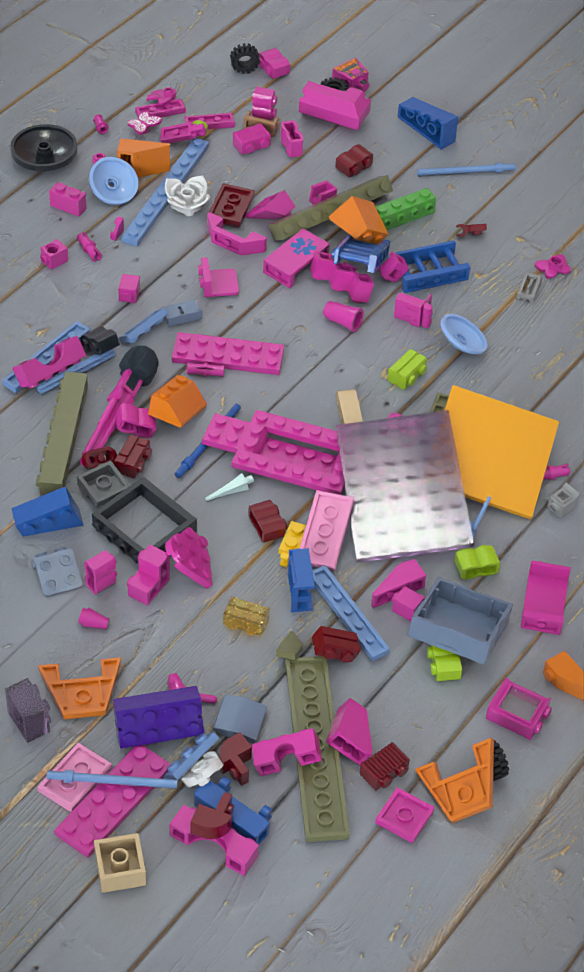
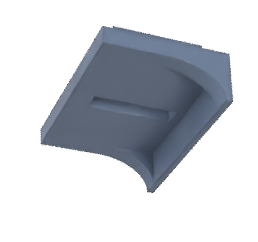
(190, 313)

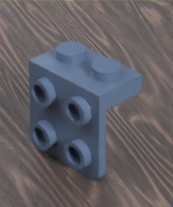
(57, 571)

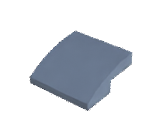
(239, 715)

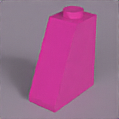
(351, 732)

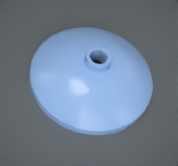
(118, 174)
(463, 334)

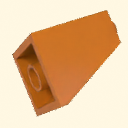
(360, 220)

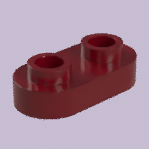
(97, 457)

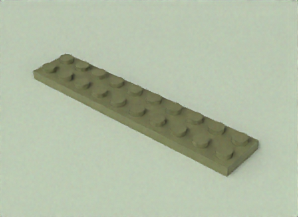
(321, 781)

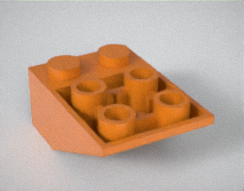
(145, 156)

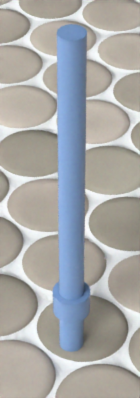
(498, 168)
(70, 776)

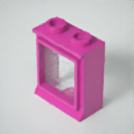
(518, 709)

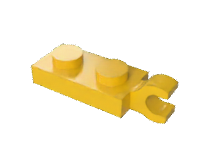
(291, 540)

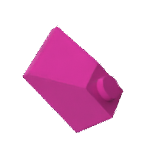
(272, 207)

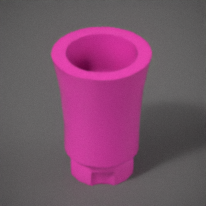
(344, 315)

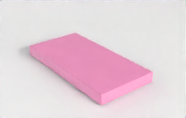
(327, 528)

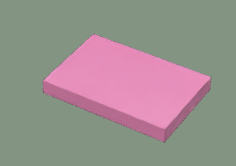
(72, 794)

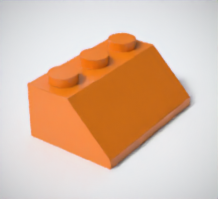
(177, 401)

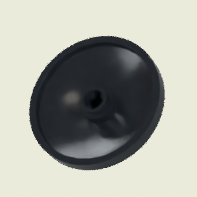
(44, 147)

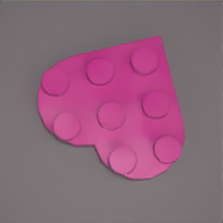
(191, 556)

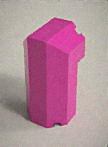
(335, 106)

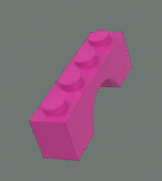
(65, 353)
(239, 851)

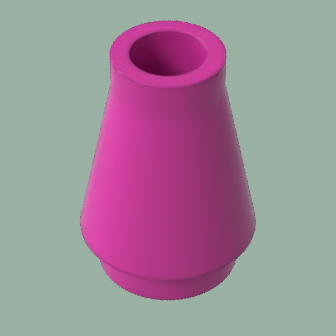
(93, 619)

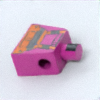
(353, 73)

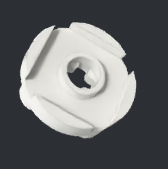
(201, 771)

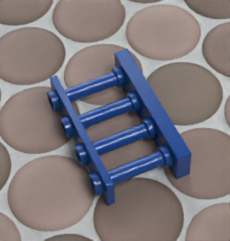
(362, 252)
(436, 277)

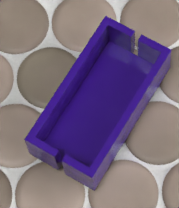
(158, 716)

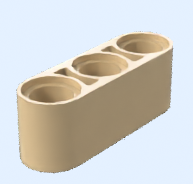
(348, 406)

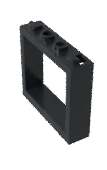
(155, 497)

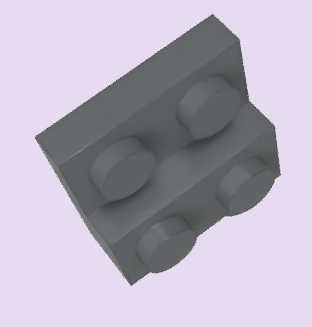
(102, 483)

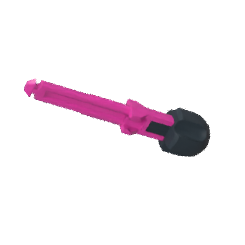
(137, 370)

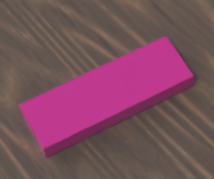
(168, 109)
(214, 121)

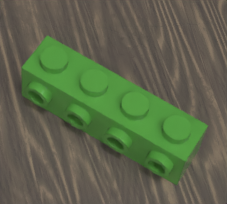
(407, 208)

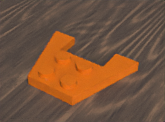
(83, 695)
(466, 791)

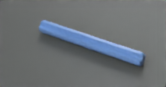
(81, 367)

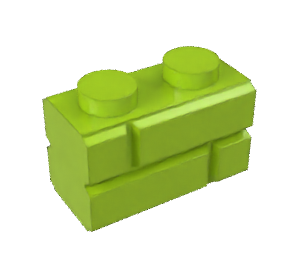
(407, 369)

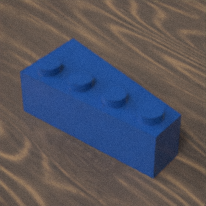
(429, 121)

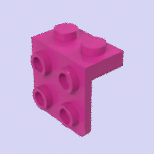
(217, 282)

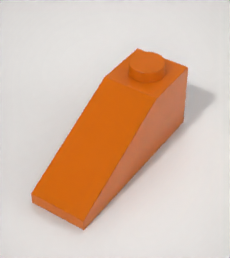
(565, 674)

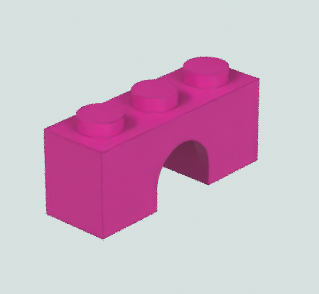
(269, 753)

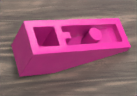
(405, 574)

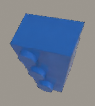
(47, 513)

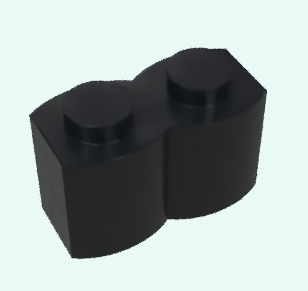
(100, 340)

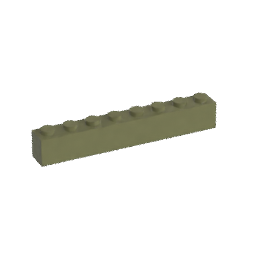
(322, 210)
(63, 432)

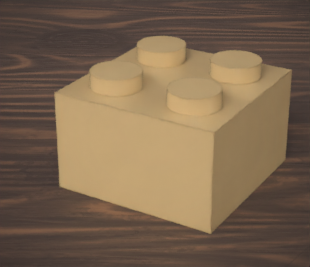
(120, 863)

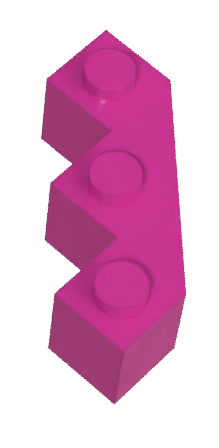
(342, 277)

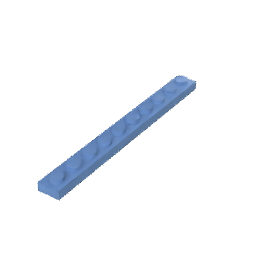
(158, 200)

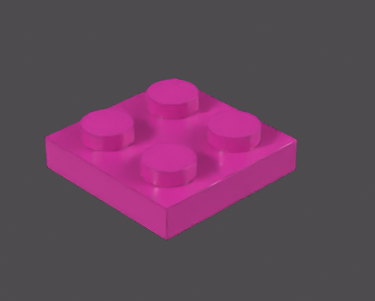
(404, 815)

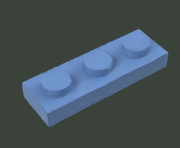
(144, 326)
(190, 756)

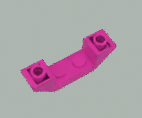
(252, 244)

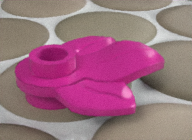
(163, 95)

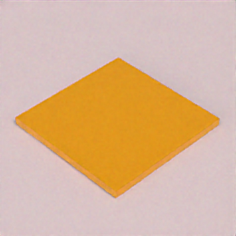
(500, 450)

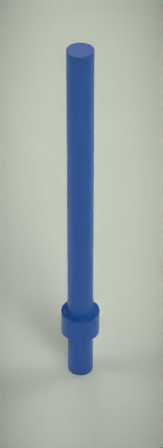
(189, 461)

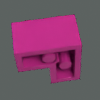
(151, 575)

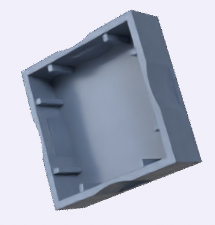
(460, 620)

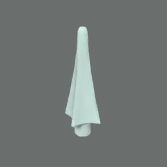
(237, 485)

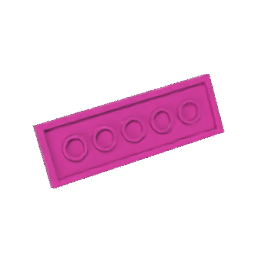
(230, 352)
(110, 803)

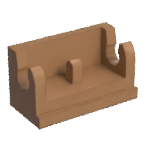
(270, 126)

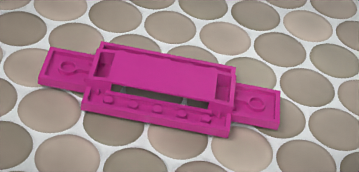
(277, 458)

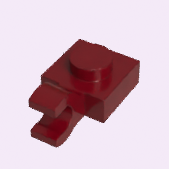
(476, 229)

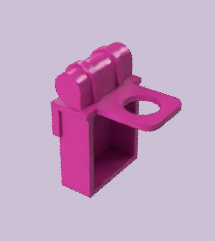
(414, 310)

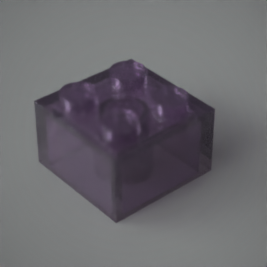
(28, 709)

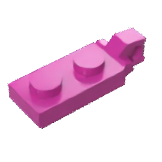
(182, 132)

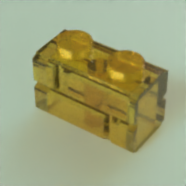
(246, 616)

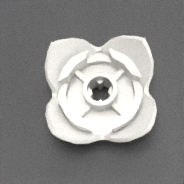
(189, 196)

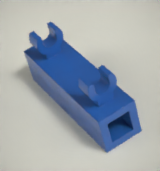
(244, 820)

